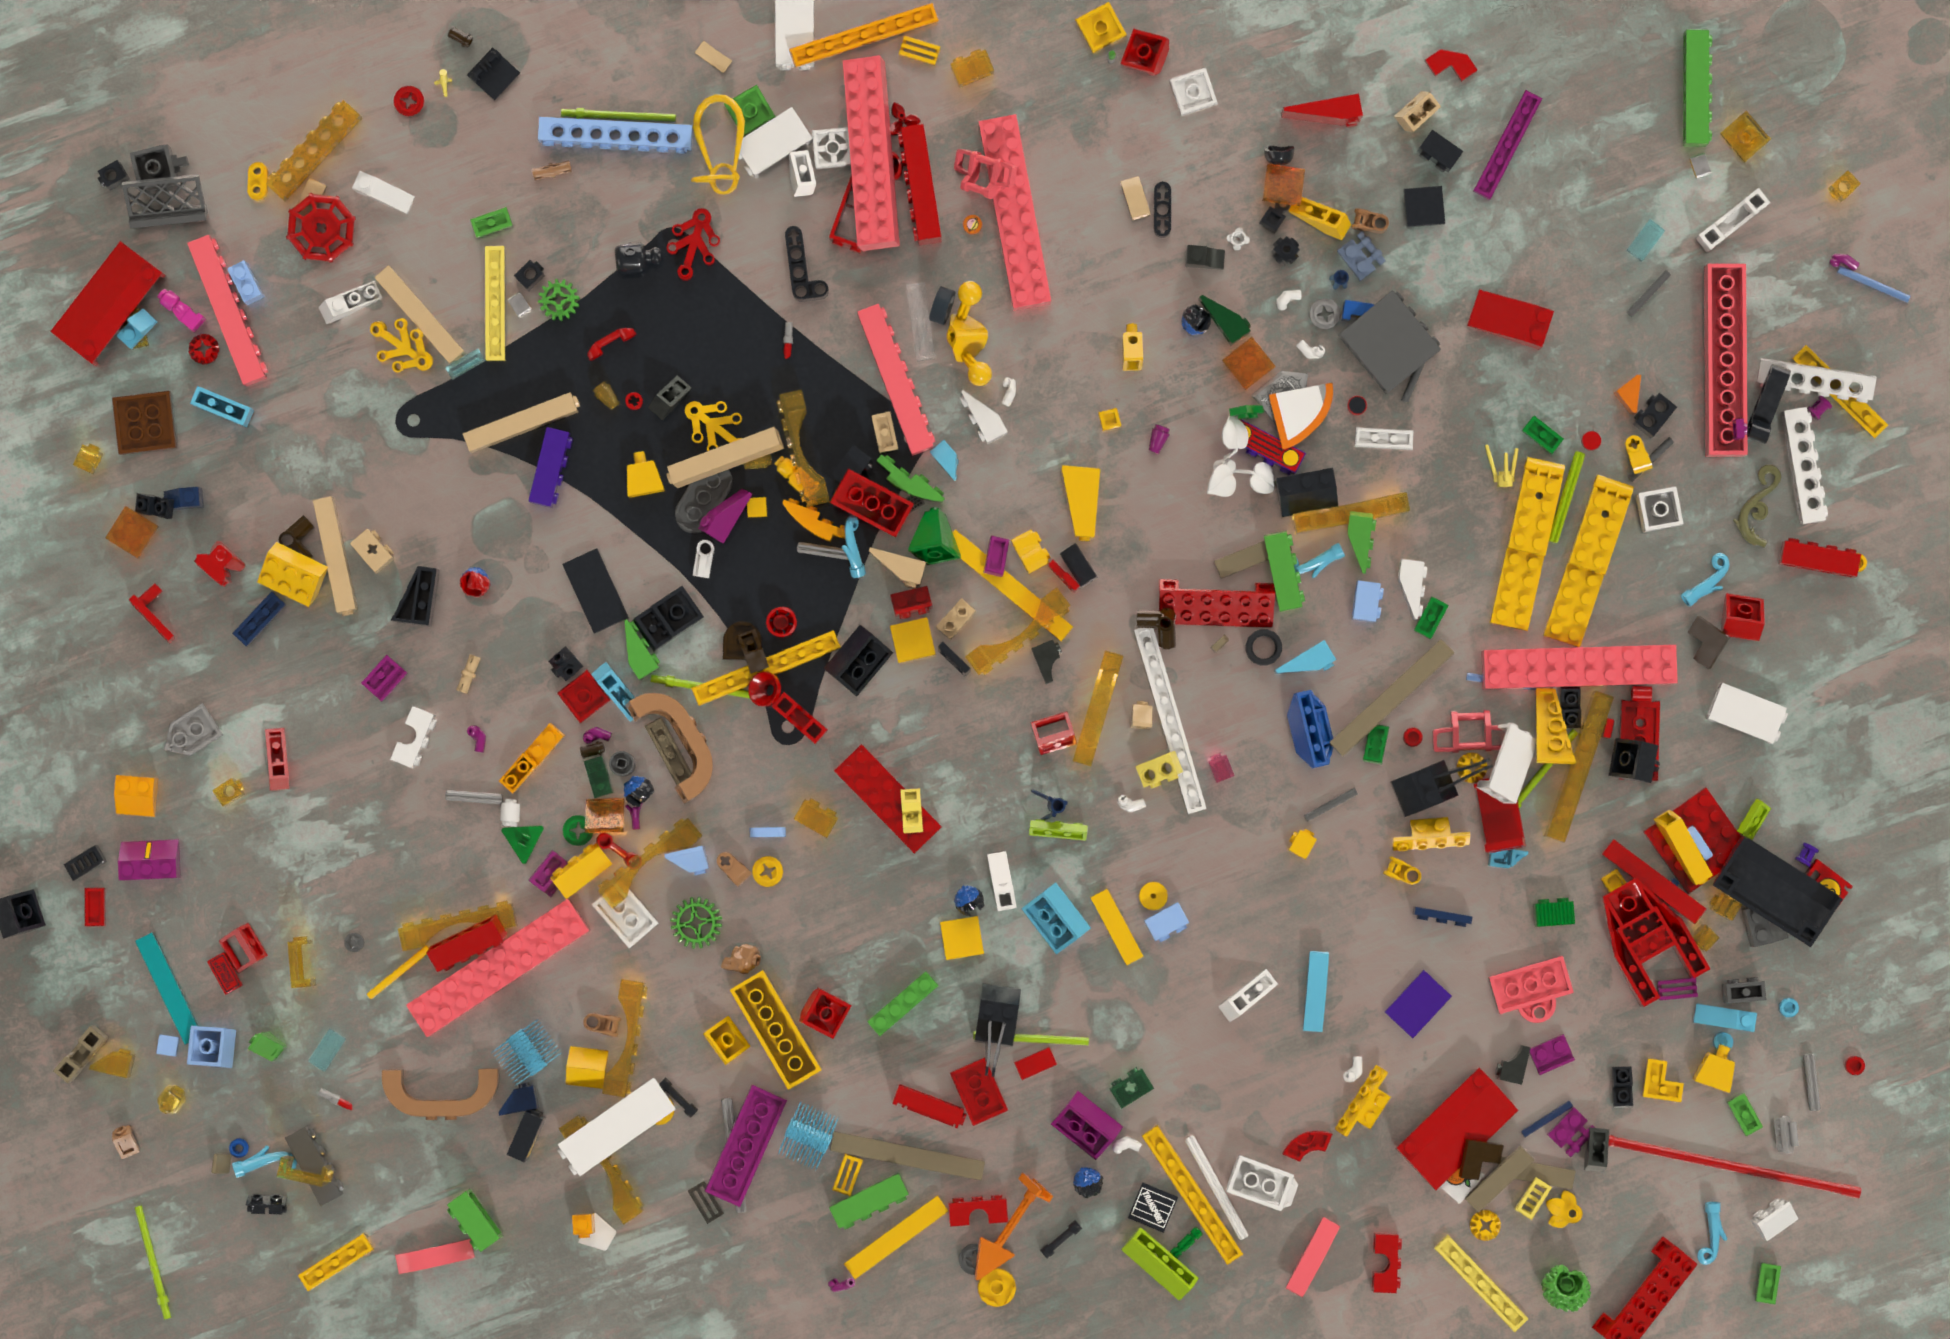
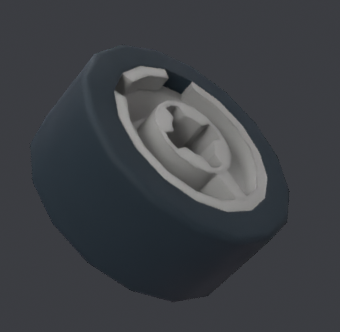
(942, 305)

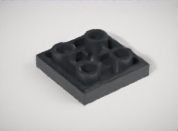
(1424, 206)

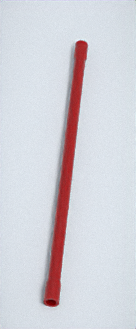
(1843, 1189)

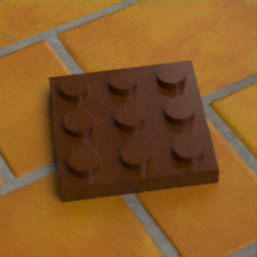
(144, 422)

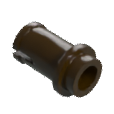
(461, 37)
(592, 750)

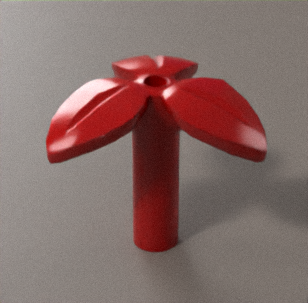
(899, 113)

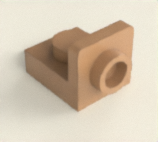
(125, 1141)

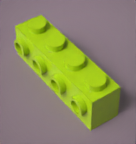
(1160, 1264)

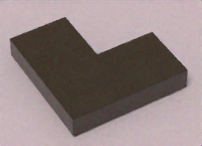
(1713, 641)
(1476, 1153)

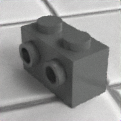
(1744, 991)

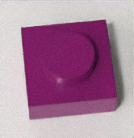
(1739, 429)

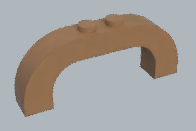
(688, 734)
(398, 1096)

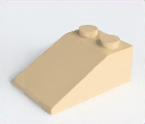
(904, 568)

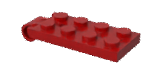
(1641, 708)

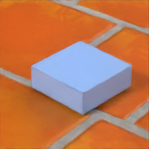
(167, 1045)

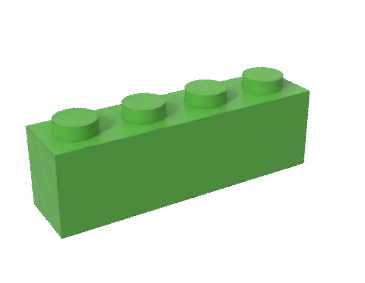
(1283, 570)
(902, 1003)
(869, 1200)

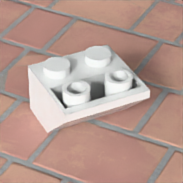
(1774, 1219)

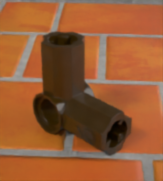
(298, 532)
(1166, 629)

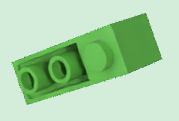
(1359, 533)
(638, 655)
(266, 1045)

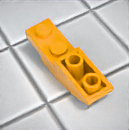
(809, 519)
(531, 758)

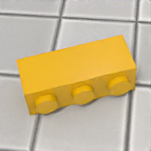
(580, 870)

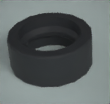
(1249, 647)

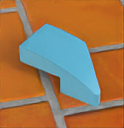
(946, 458)
(1506, 858)

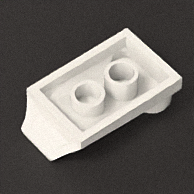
(1262, 1183)

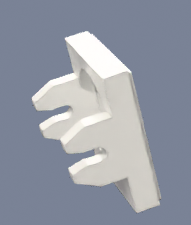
(817, 135)

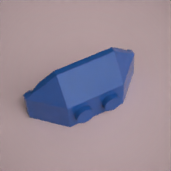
(1310, 729)

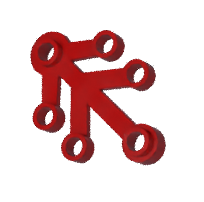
(694, 240)

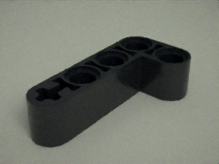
(800, 263)
(1767, 404)

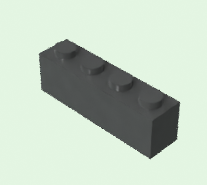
(312, 1159)

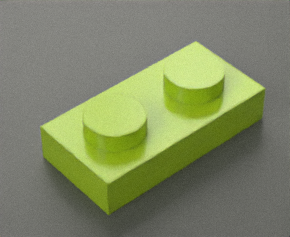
(1754, 819)

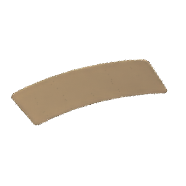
(713, 56)

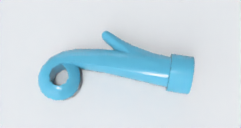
(1321, 560)
(856, 567)
(1707, 586)
(258, 1161)
(1715, 1231)

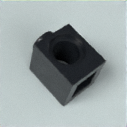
(121, 175)
(521, 274)

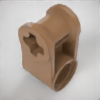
(1368, 221)
(735, 871)
(604, 1023)

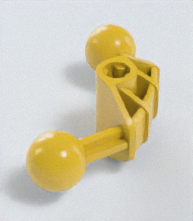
(968, 335)

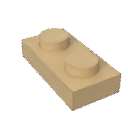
(884, 432)

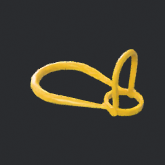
(699, 138)

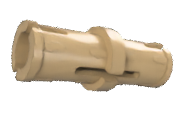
(468, 674)

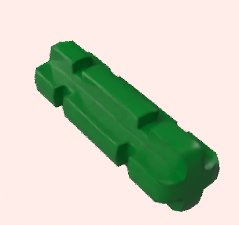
(1186, 1242)

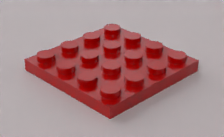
(1713, 826)

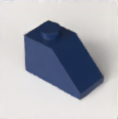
(186, 497)
(521, 1100)

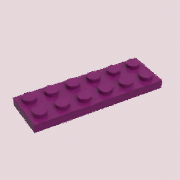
(745, 1145)

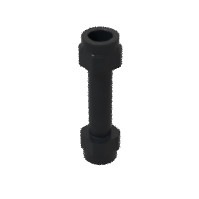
(690, 1109)
(1048, 1250)

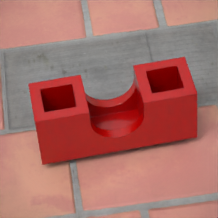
(799, 718)
(995, 1208)
(1387, 1280)

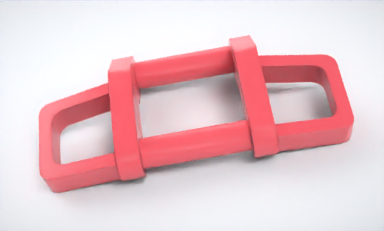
(973, 171)
(1456, 746)

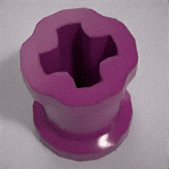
(1819, 407)

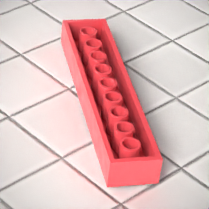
(871, 153)
(1016, 216)
(1725, 358)
(1579, 667)
(498, 967)

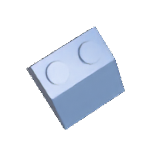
(211, 1046)

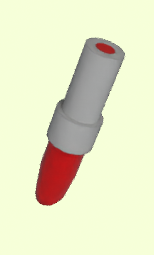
(788, 339)
(335, 1099)

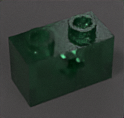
(599, 777)
(1142, 1087)

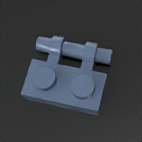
(1357, 260)

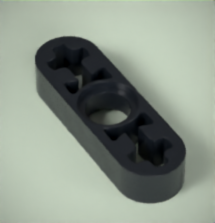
(1157, 195)

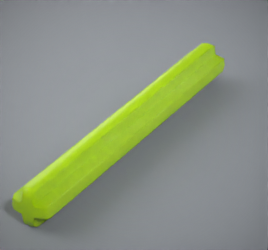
(1566, 496)

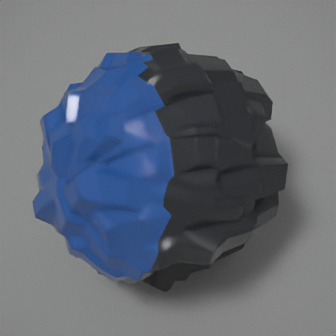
(1196, 320)
(637, 790)
(969, 898)
(1088, 1182)

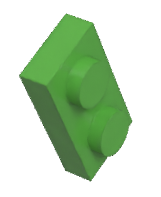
(491, 222)
(1744, 1114)
(1768, 1283)

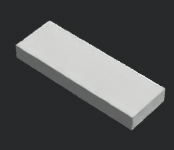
(1384, 438)

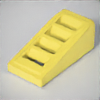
(1520, 1209)

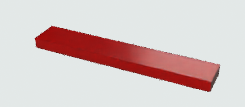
(1654, 881)

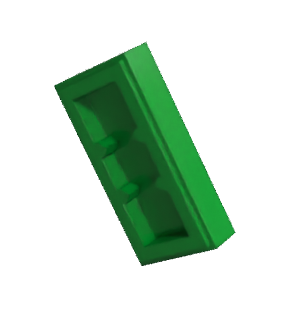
(1376, 745)

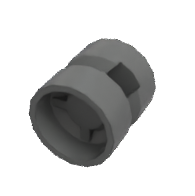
(622, 763)

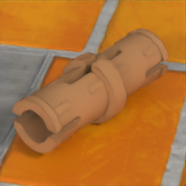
(551, 170)

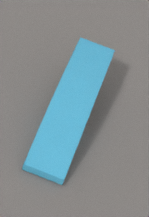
(1316, 991)

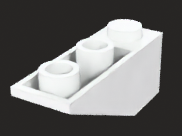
(349, 302)
(987, 420)
(1410, 580)
(1001, 881)

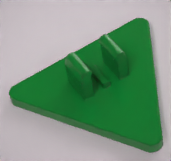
(523, 840)

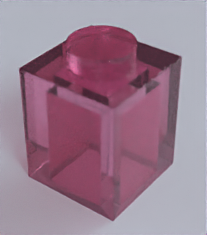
(1220, 767)

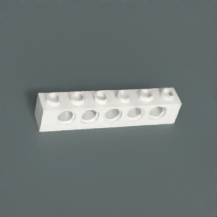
(1866, 382)
(1802, 495)

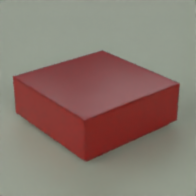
(1608, 728)

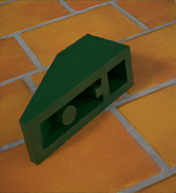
(1227, 321)

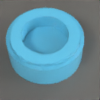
(1788, 1007)
(1724, 1039)

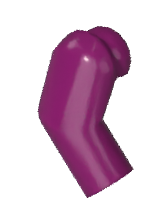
(1845, 259)
(596, 733)
(479, 736)
(844, 1285)

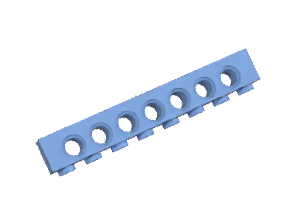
(548, 125)

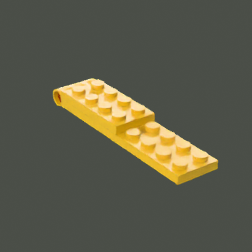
(1527, 543)
(1588, 561)

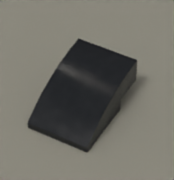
(668, 618)

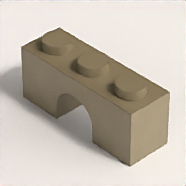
(81, 1055)

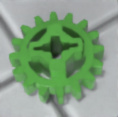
(549, 300)

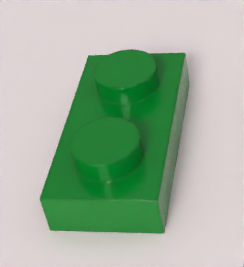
(1247, 411)
(1542, 434)
(1431, 617)

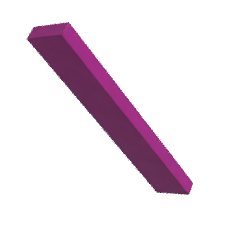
(1507, 144)

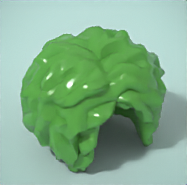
(1566, 1288)

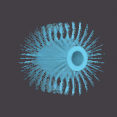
(526, 1052)
(808, 1136)

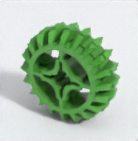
(713, 919)

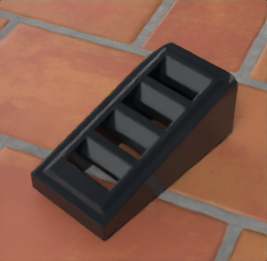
(97, 853)

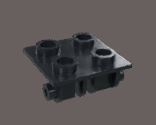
(493, 73)

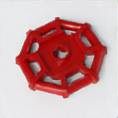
(320, 216)

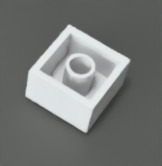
(1659, 509)

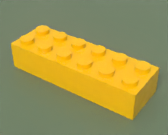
(775, 1029)

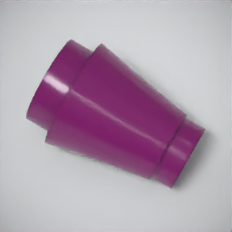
(1158, 438)

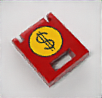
(1829, 878)

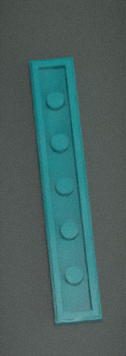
(167, 985)

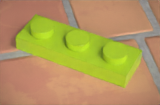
(1058, 829)

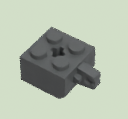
(161, 156)

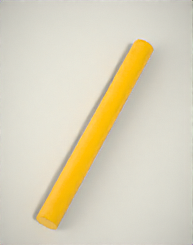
(398, 972)

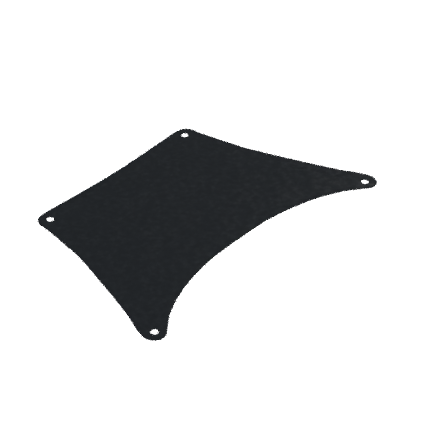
(727, 351)

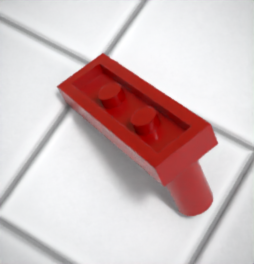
(140, 605)

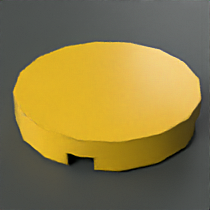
(997, 1288)

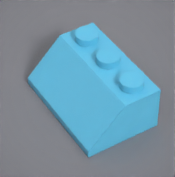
(1056, 918)

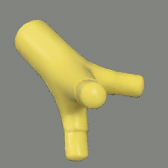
(443, 81)

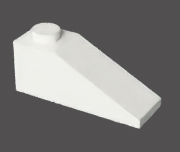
(383, 192)
(1248, 995)

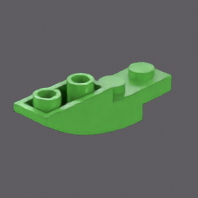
(916, 486)

